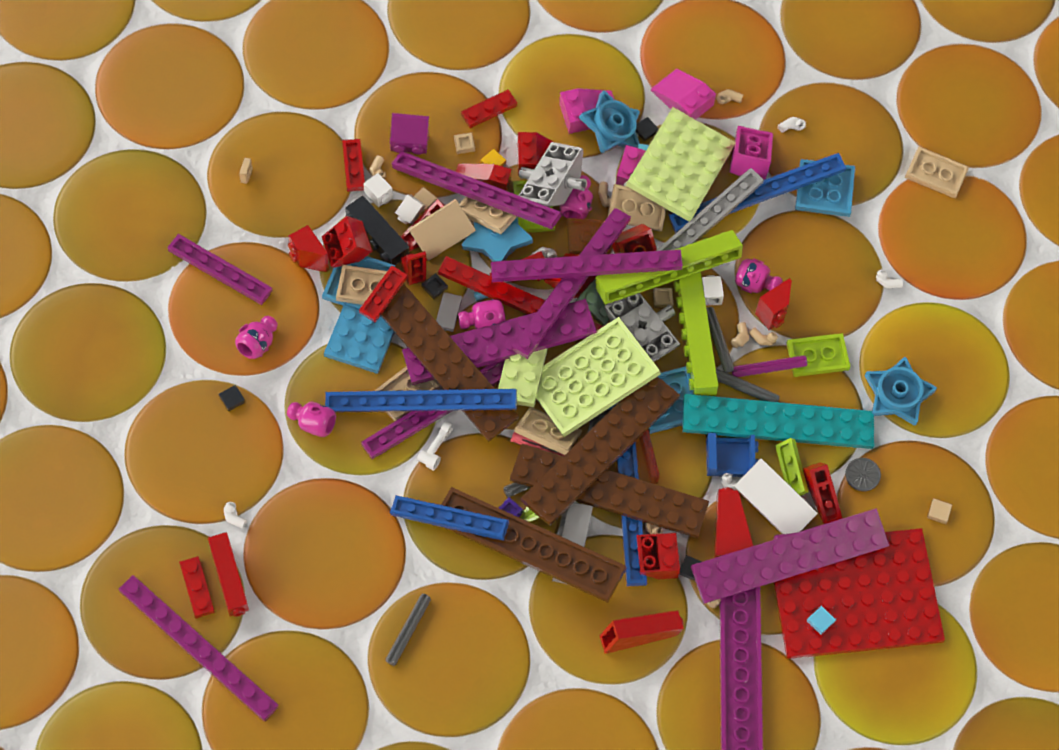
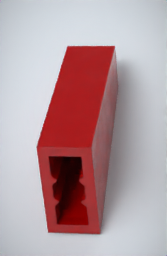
(730, 523)
(228, 574)
(640, 630)

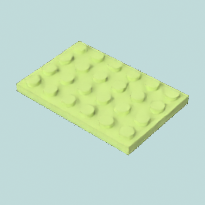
(680, 164)
(593, 376)

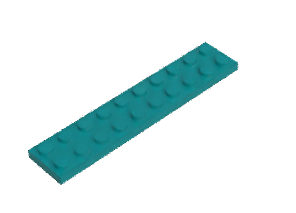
(778, 421)

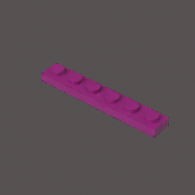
(220, 269)

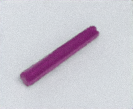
(770, 366)

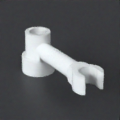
(429, 458)

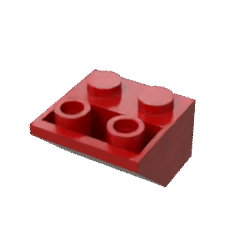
(346, 242)
(658, 555)

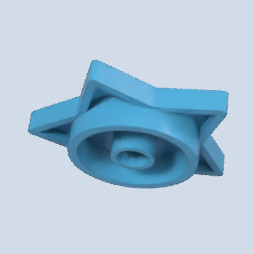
(612, 123)
(494, 245)
(899, 391)

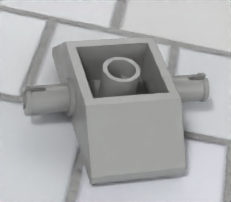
(554, 175)
(645, 324)

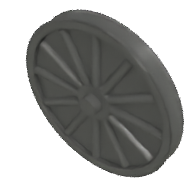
(863, 474)

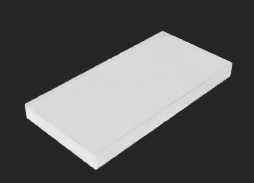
(775, 499)

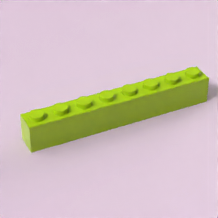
(695, 258)
(696, 335)

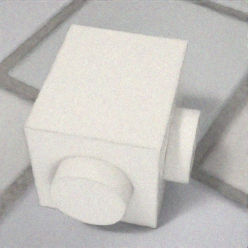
(378, 190)
(409, 209)
(713, 290)

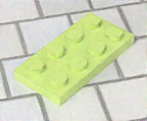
(524, 376)

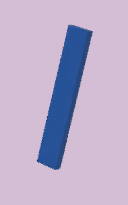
(449, 517)

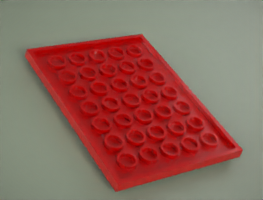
(875, 597)

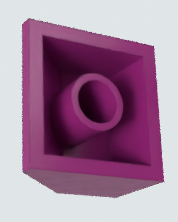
(409, 133)

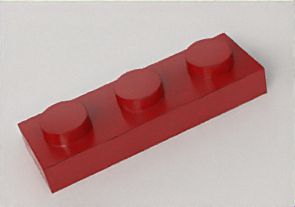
(489, 108)
(353, 165)
(383, 293)
(196, 587)

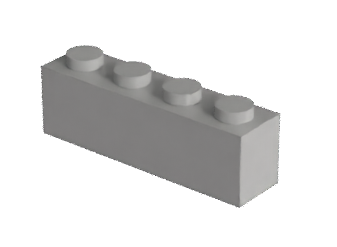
(576, 524)

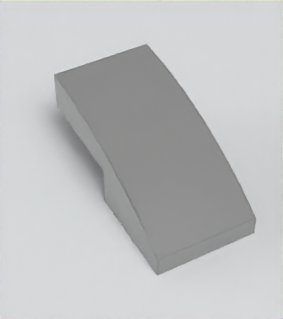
(449, 311)

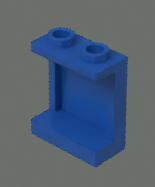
(730, 455)

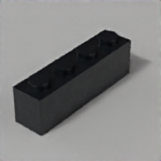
(379, 232)

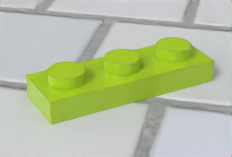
(792, 466)

